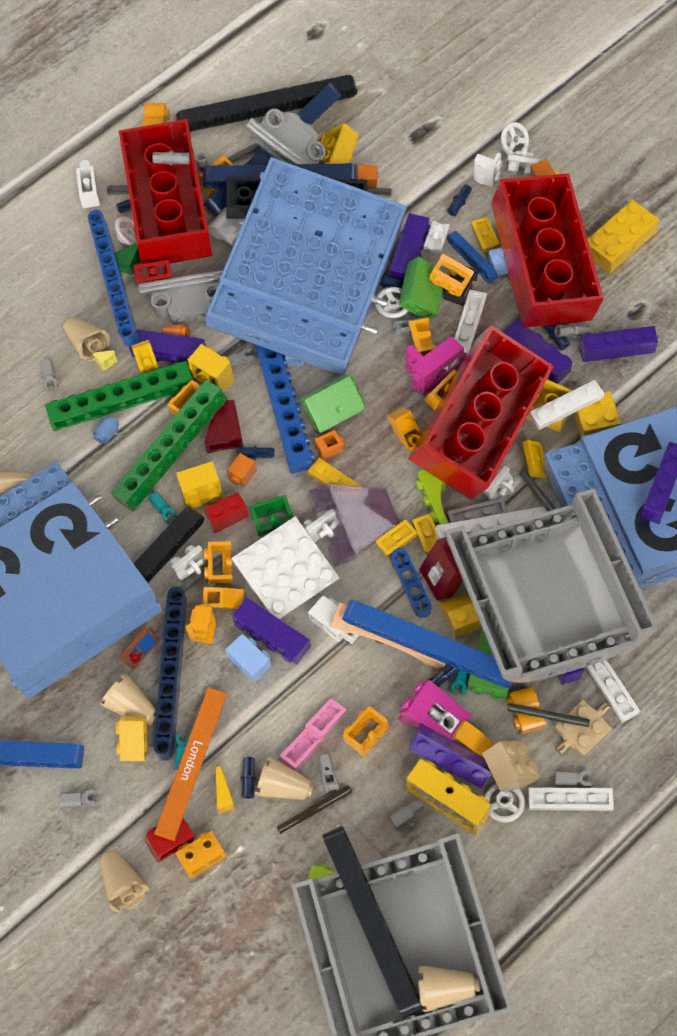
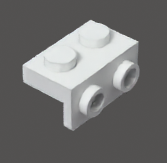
(487, 170)

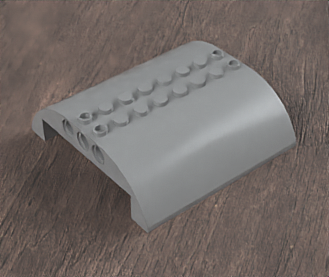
(552, 590)
(434, 922)

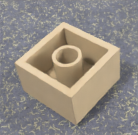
(511, 765)

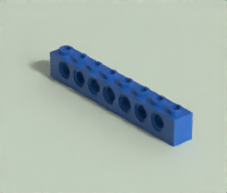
(300, 460)

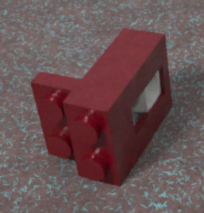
(441, 570)

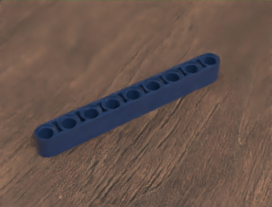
(215, 176)
(170, 681)

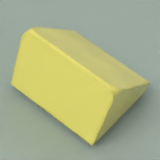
(105, 359)

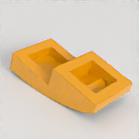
(472, 738)

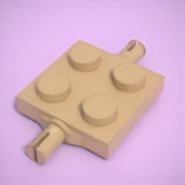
(583, 738)

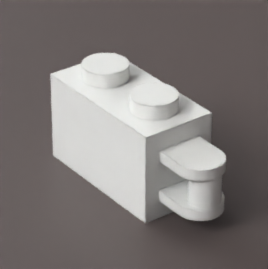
(87, 185)
(323, 614)

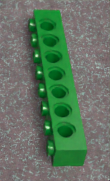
(114, 403)
(169, 445)

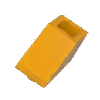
(405, 427)
(223, 597)

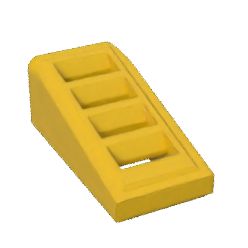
(224, 798)

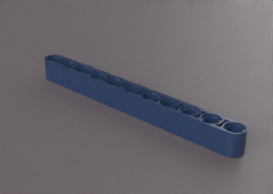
(308, 115)

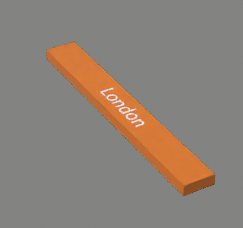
(190, 764)

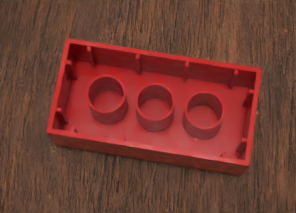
(163, 196)
(546, 250)
(481, 413)

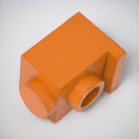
(329, 445)

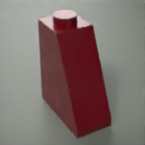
(224, 429)

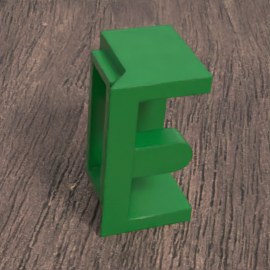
(267, 508)

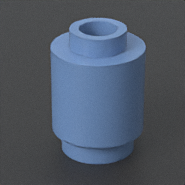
(105, 429)

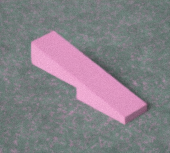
(313, 734)

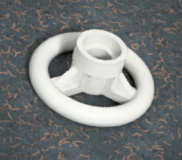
(511, 139)
(125, 235)
(391, 311)
(505, 794)

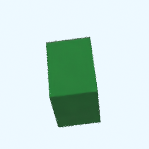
(128, 258)

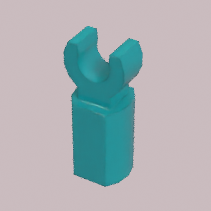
(161, 506)
(461, 678)
(180, 750)

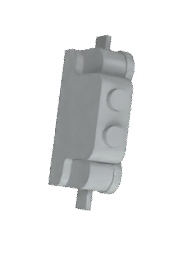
(287, 138)
(183, 297)

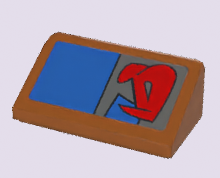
(139, 648)

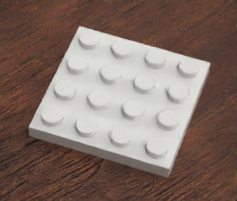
(285, 569)

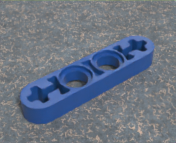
(472, 257)
(414, 581)

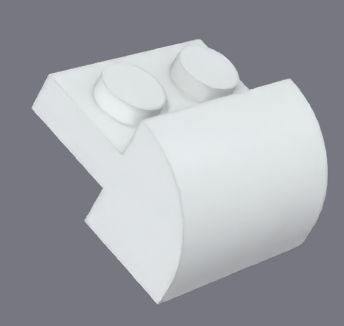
(225, 228)

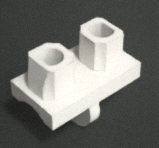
(521, 159)
(436, 237)
(500, 485)
(322, 526)
(189, 563)

